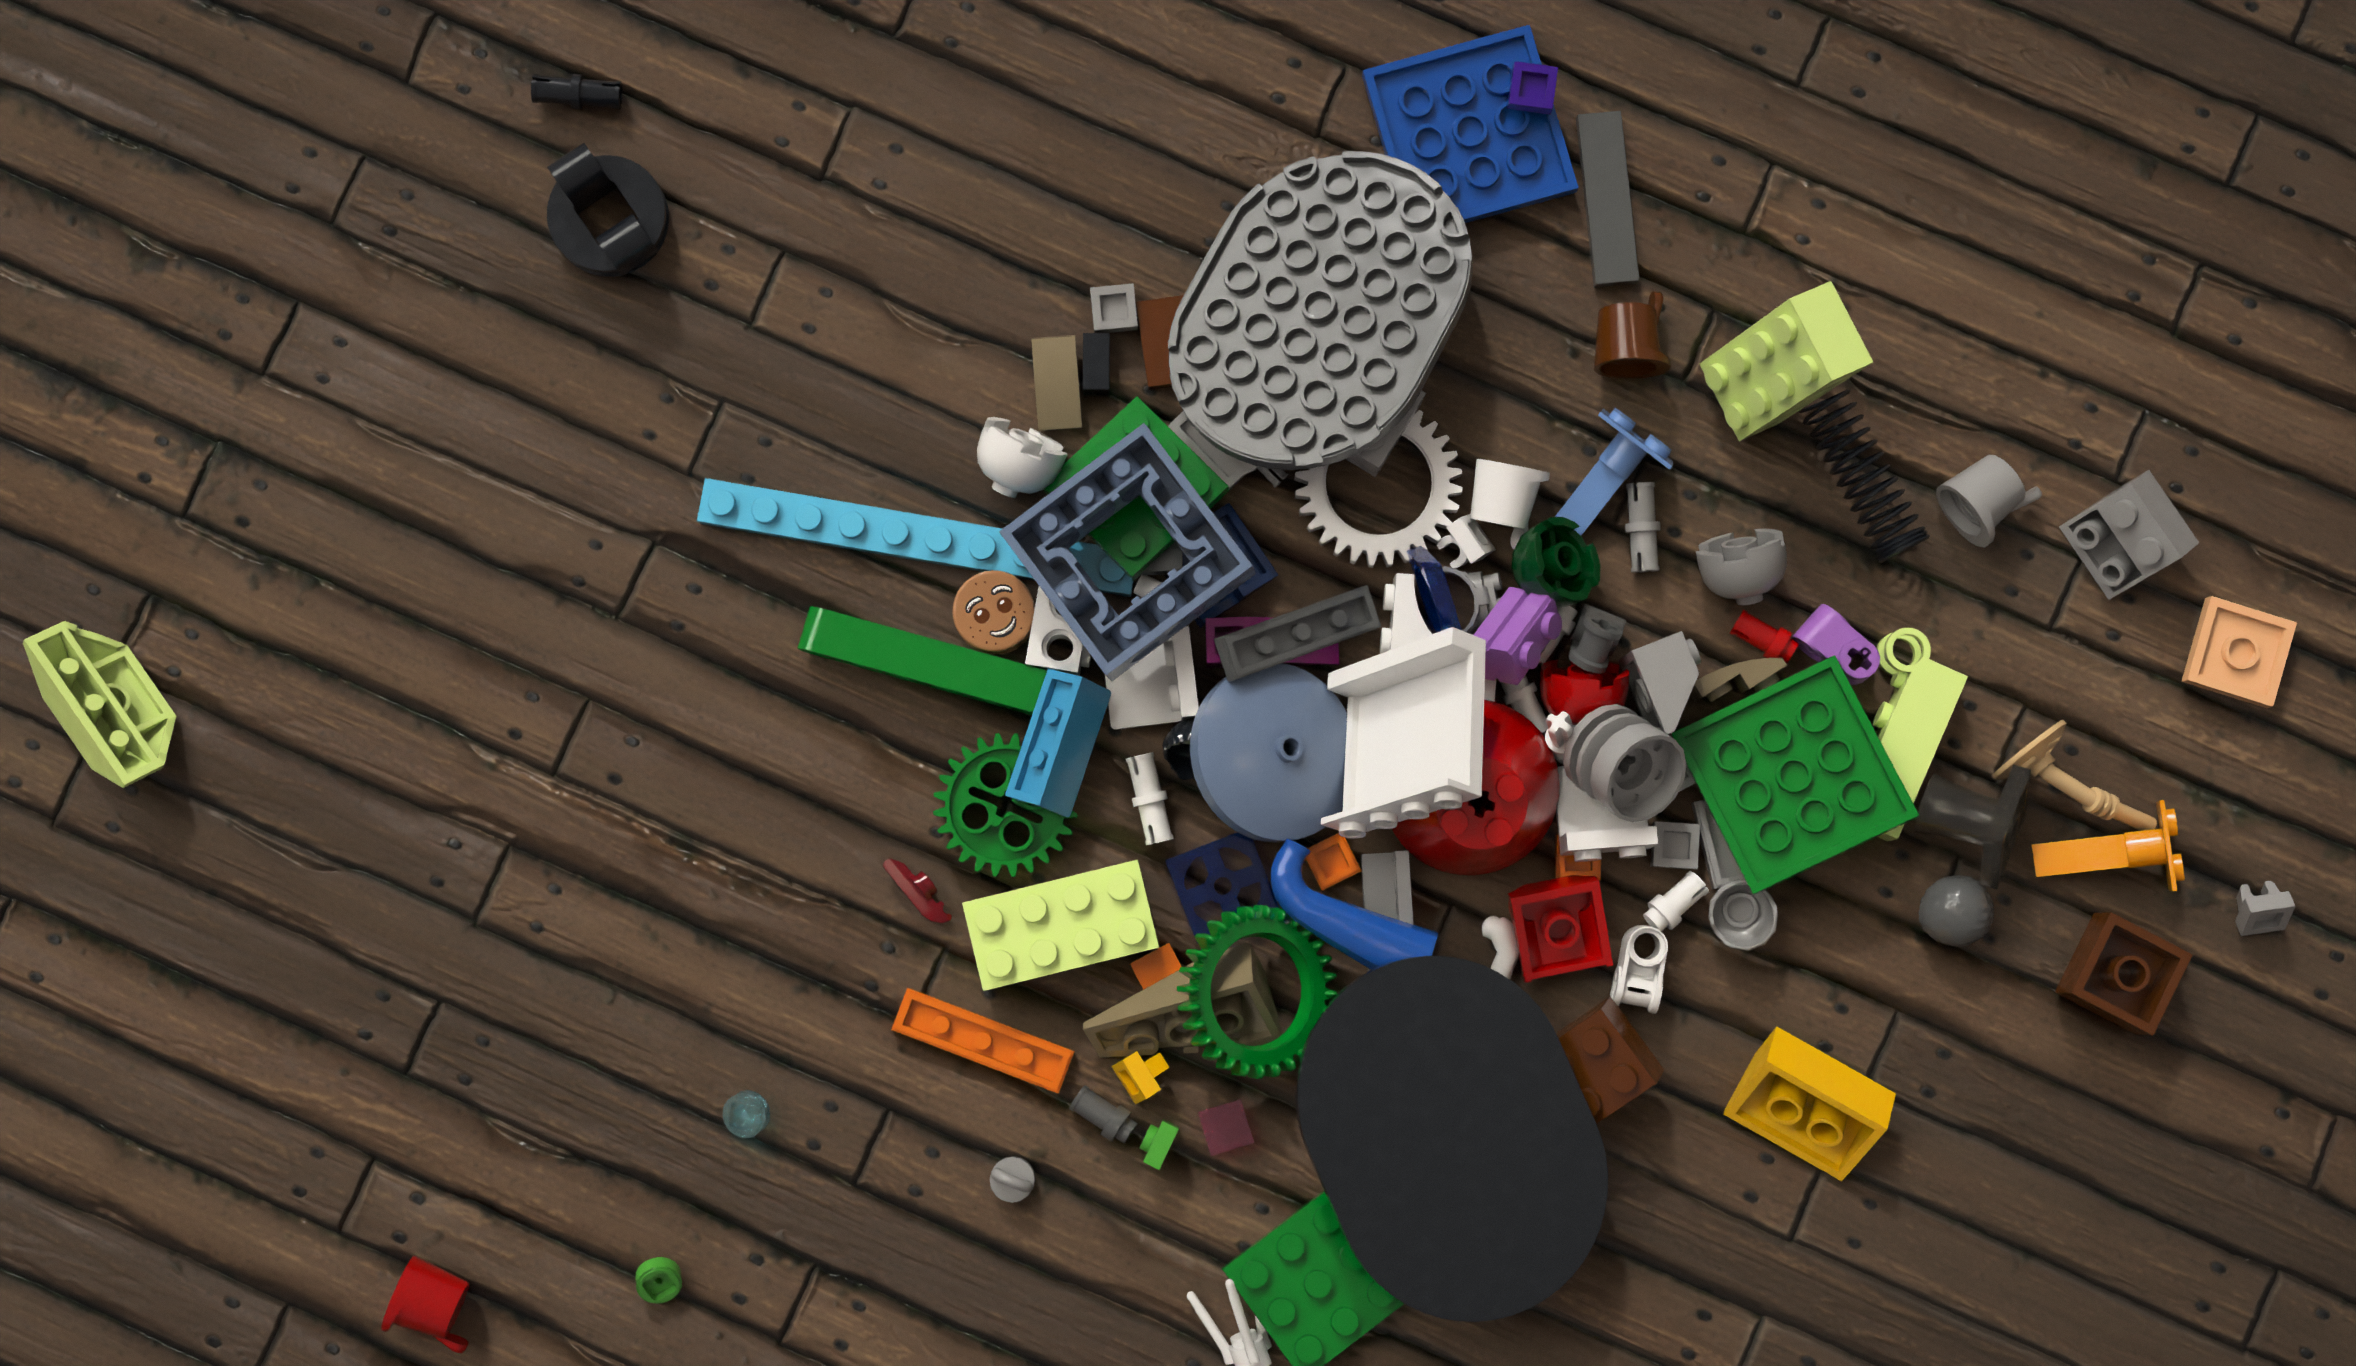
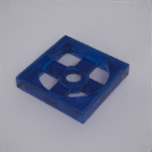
(1433, 590)
(1214, 864)

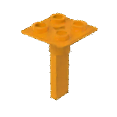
(2115, 851)

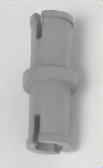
(1642, 527)

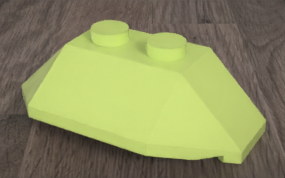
(102, 701)

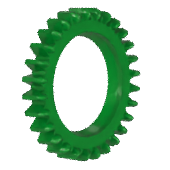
(1294, 939)

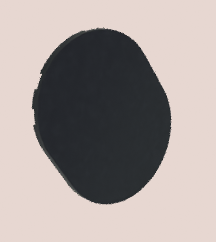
(1451, 1138)

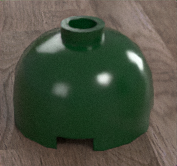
(1556, 562)

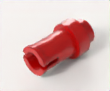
(1771, 641)

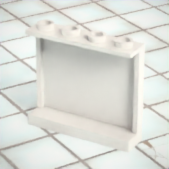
(1411, 731)

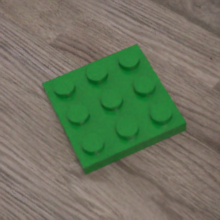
(1134, 533)
(1309, 1286)

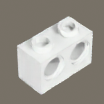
(1046, 628)

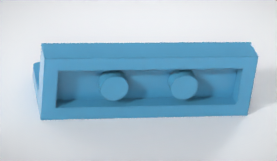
(1058, 742)

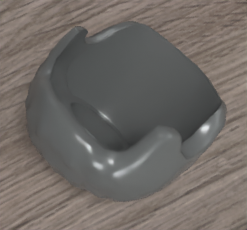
(1956, 911)

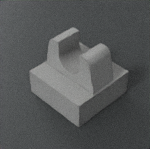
(2263, 912)

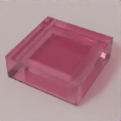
(1225, 1127)

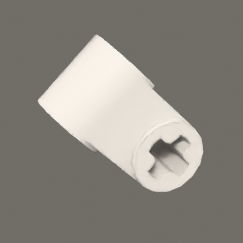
(1640, 972)

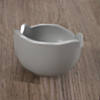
(1740, 917)

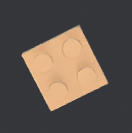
(2239, 652)

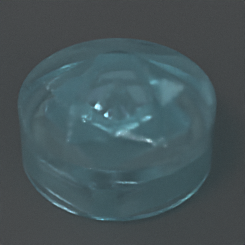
(746, 1114)

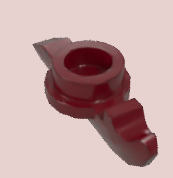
(918, 890)

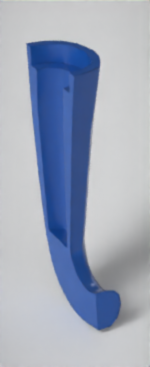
(1347, 927)

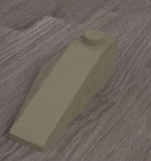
(1152, 1018)

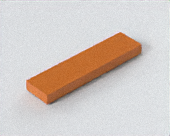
(983, 1040)

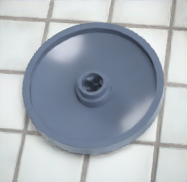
(1271, 753)

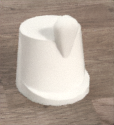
(1505, 495)

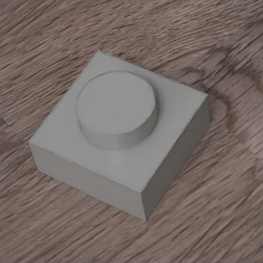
(1114, 308)
(1676, 845)

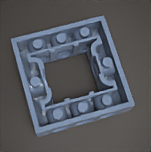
(1088, 499)

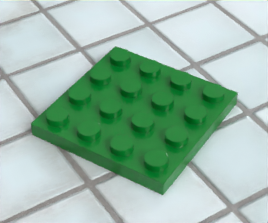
(1795, 775)

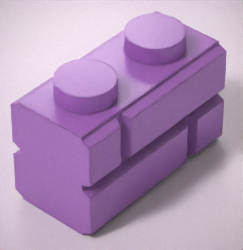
(1517, 634)

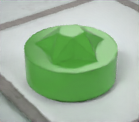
(658, 1280)

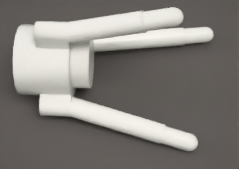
(1247, 1346)

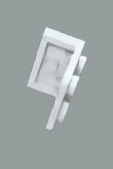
(1591, 829)

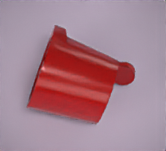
(428, 1302)

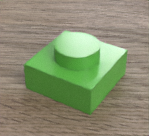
(1158, 1142)

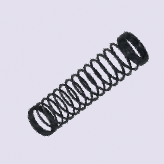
(1890, 547)

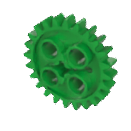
(989, 842)

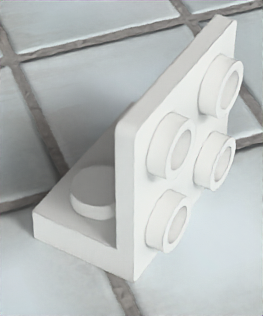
(1156, 688)

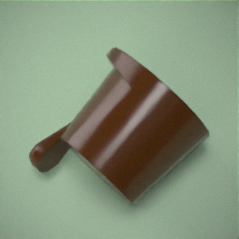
(1630, 340)

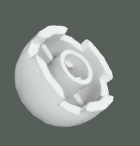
(1017, 458)

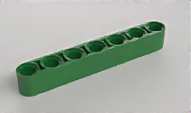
(921, 660)

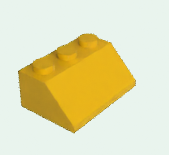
(1811, 1104)

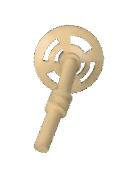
(2094, 800)

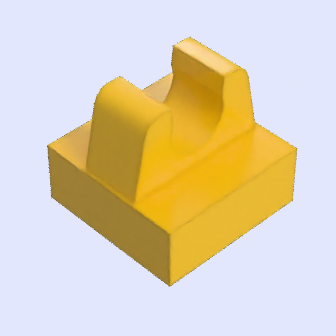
(1139, 1075)

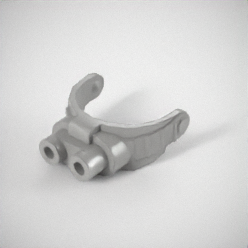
(1484, 591)

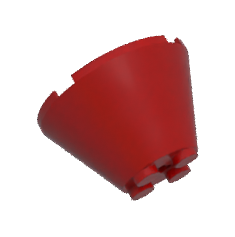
(1514, 807)

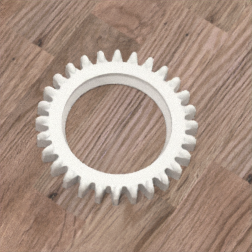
(1398, 541)

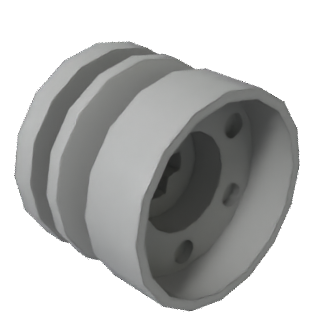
(1624, 762)

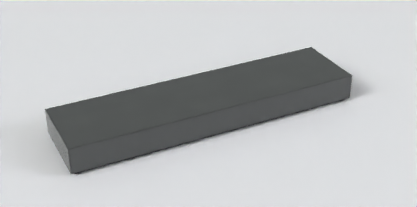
(1607, 199)
(1297, 633)

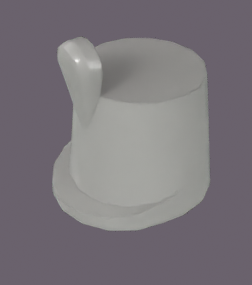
(1983, 497)

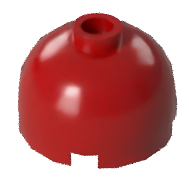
(1579, 690)

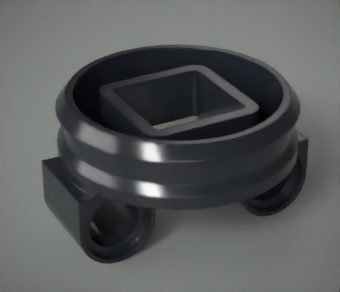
(585, 180)

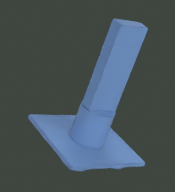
(1611, 469)

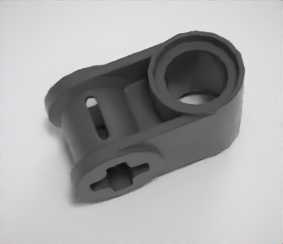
(1595, 638)

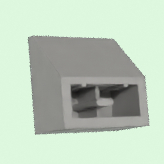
(2129, 535)

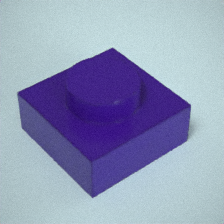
(1532, 87)

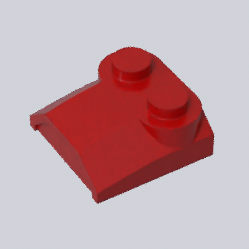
(1560, 926)

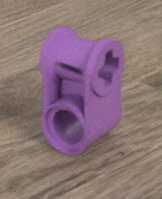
(1830, 634)

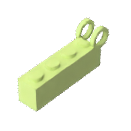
(1917, 710)

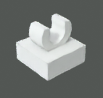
(1469, 538)

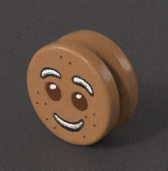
(994, 612)

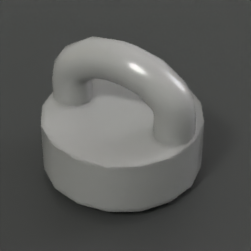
(1012, 1179)

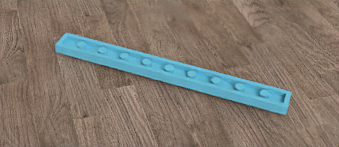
(884, 532)

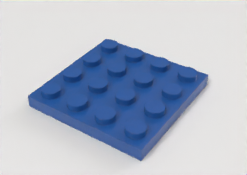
(1454, 124)

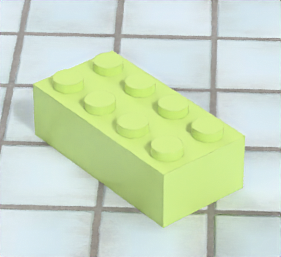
(1785, 361)
(1060, 925)

